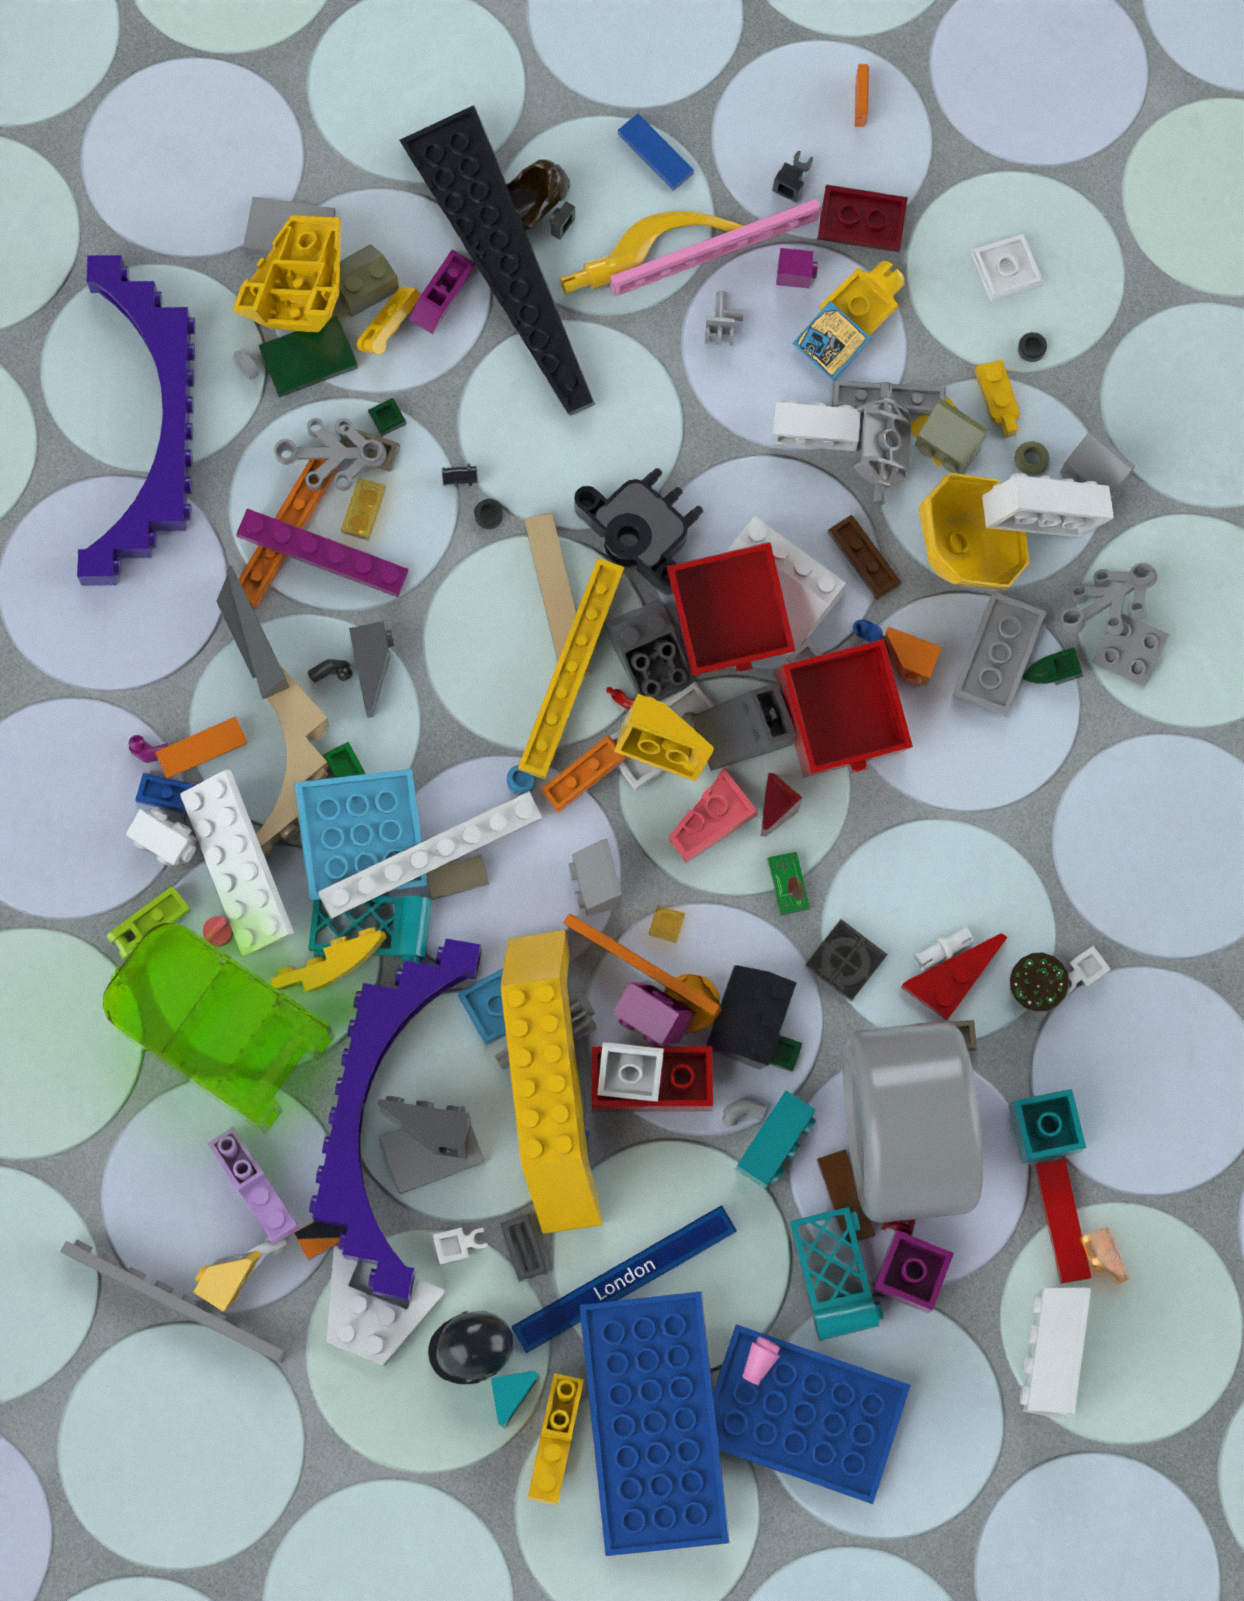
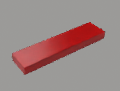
(1062, 1221)

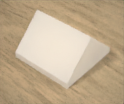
(630, 1071)

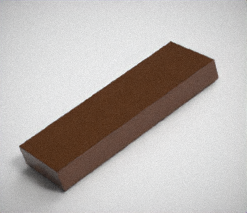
(864, 557)
(842, 1191)

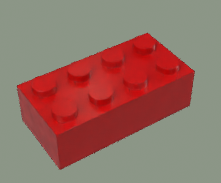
(684, 1083)

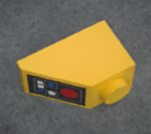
(225, 1278)

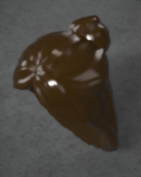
(538, 190)

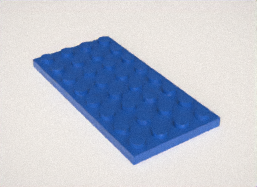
(654, 1424)

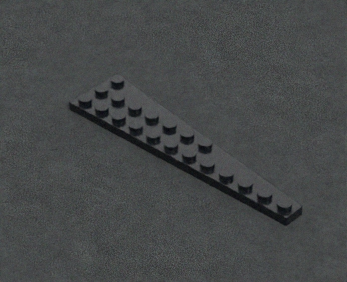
(474, 196)

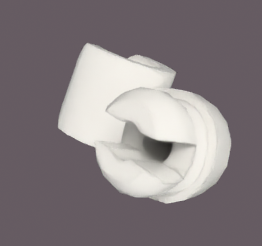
(268, 1247)

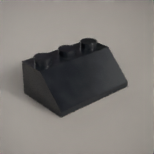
(751, 1016)

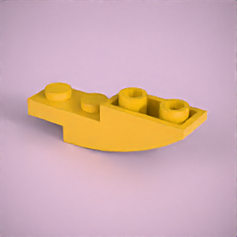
(341, 960)
(555, 1439)

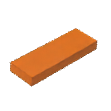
(201, 747)
(582, 774)

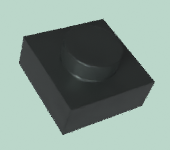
(562, 219)

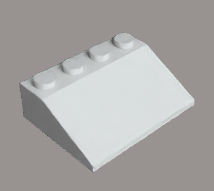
(805, 584)
(1055, 1351)

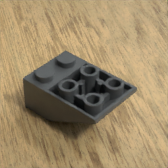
(650, 651)
(746, 726)
(437, 1129)

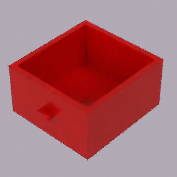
(731, 609)
(844, 708)

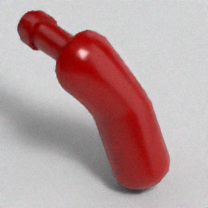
(620, 698)

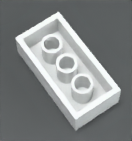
(1047, 506)

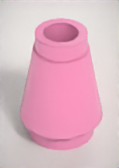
(760, 1359)

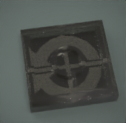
(846, 960)

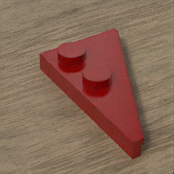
(949, 982)

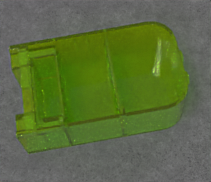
(212, 1021)

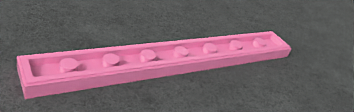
(714, 247)

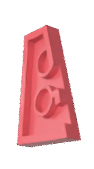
(713, 818)

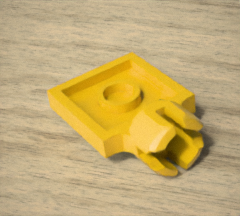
(868, 296)

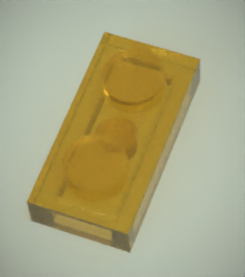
(363, 509)

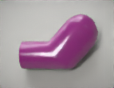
(143, 750)

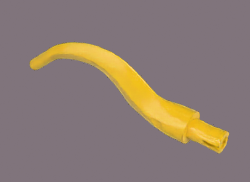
(635, 247)

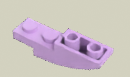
(253, 1186)

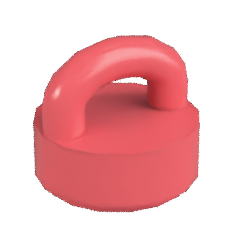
(217, 931)

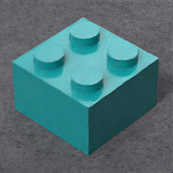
(1047, 1126)

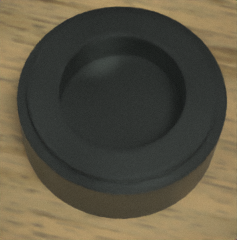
(1032, 347)
(488, 514)

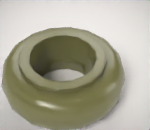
(1037, 448)

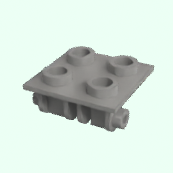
(1132, 651)

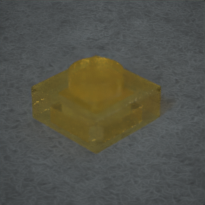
(666, 924)

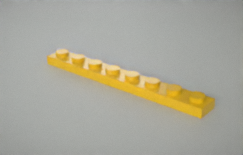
(571, 668)

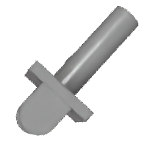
(721, 326)

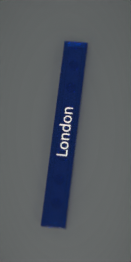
(625, 1278)

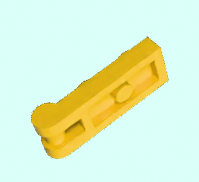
(388, 320)

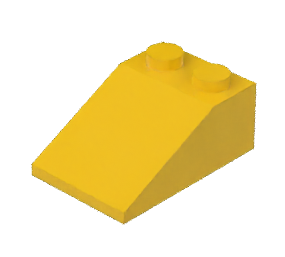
(662, 739)

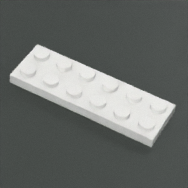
(236, 863)

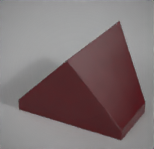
(779, 804)

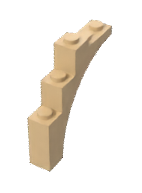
(301, 724)

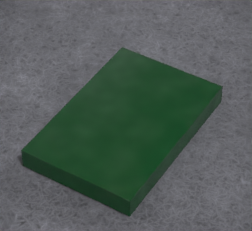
(308, 357)

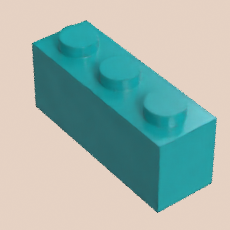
(776, 1140)

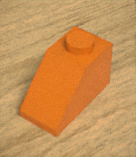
(911, 656)

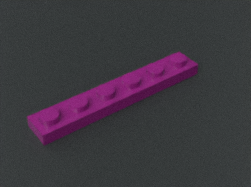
(322, 552)

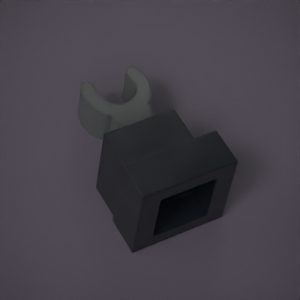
(789, 179)

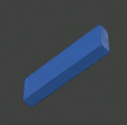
(655, 152)
(162, 792)

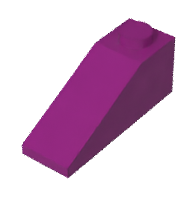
(441, 291)

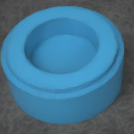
(519, 781)

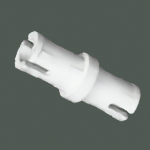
(943, 948)

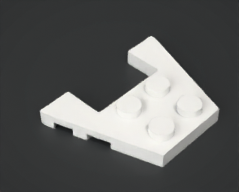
(369, 1324)

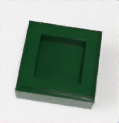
(387, 417)
(785, 1053)

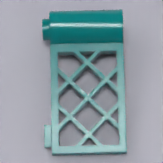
(409, 927)
(847, 1313)

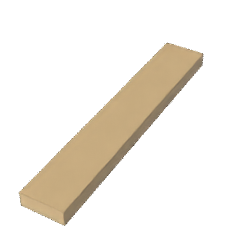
(552, 578)

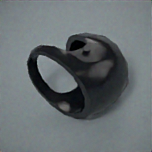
(471, 1347)

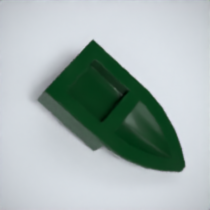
(1055, 668)

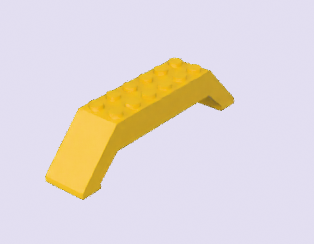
(547, 1083)

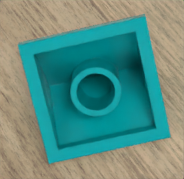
(510, 1393)

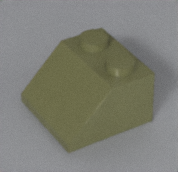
(365, 280)
(951, 437)

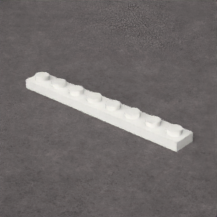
(429, 855)

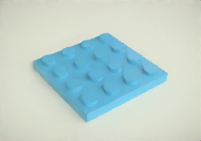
(355, 825)

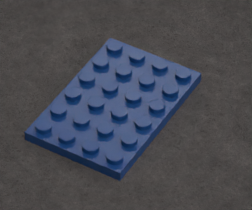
(809, 1416)

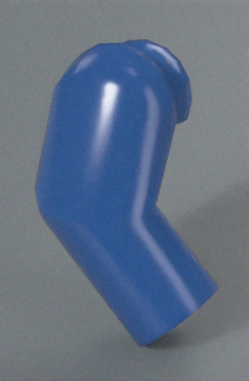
(867, 630)

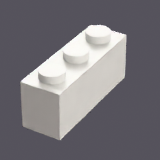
(816, 425)

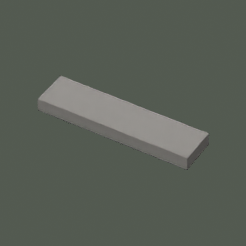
(914, 398)

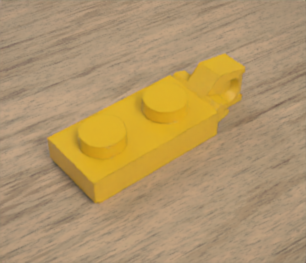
(998, 396)

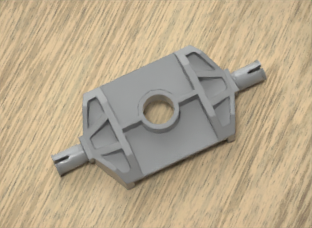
(880, 462)

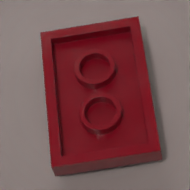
(862, 218)

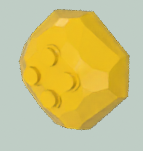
(958, 539)

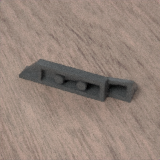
(250, 637)

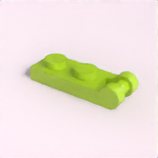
(165, 908)

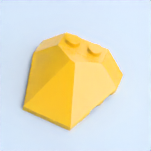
(298, 277)

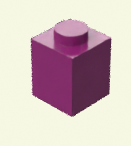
(796, 268)

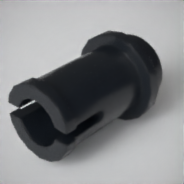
(460, 475)

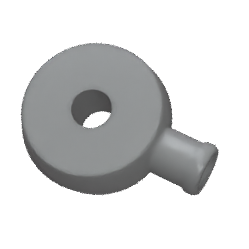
(246, 365)

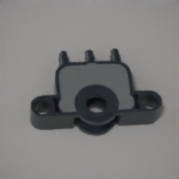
(647, 516)

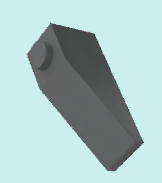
(372, 657)

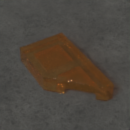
(1104, 1254)

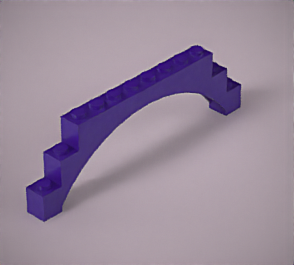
(163, 497)
(378, 1022)

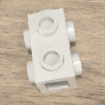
(167, 840)

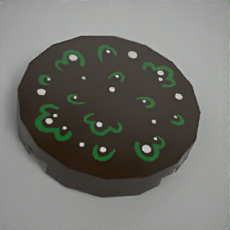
(1039, 982)

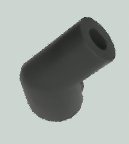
(331, 666)

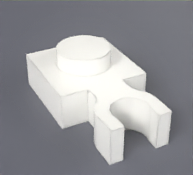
(1088, 968)
(453, 1245)

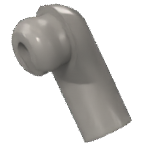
(741, 1108)

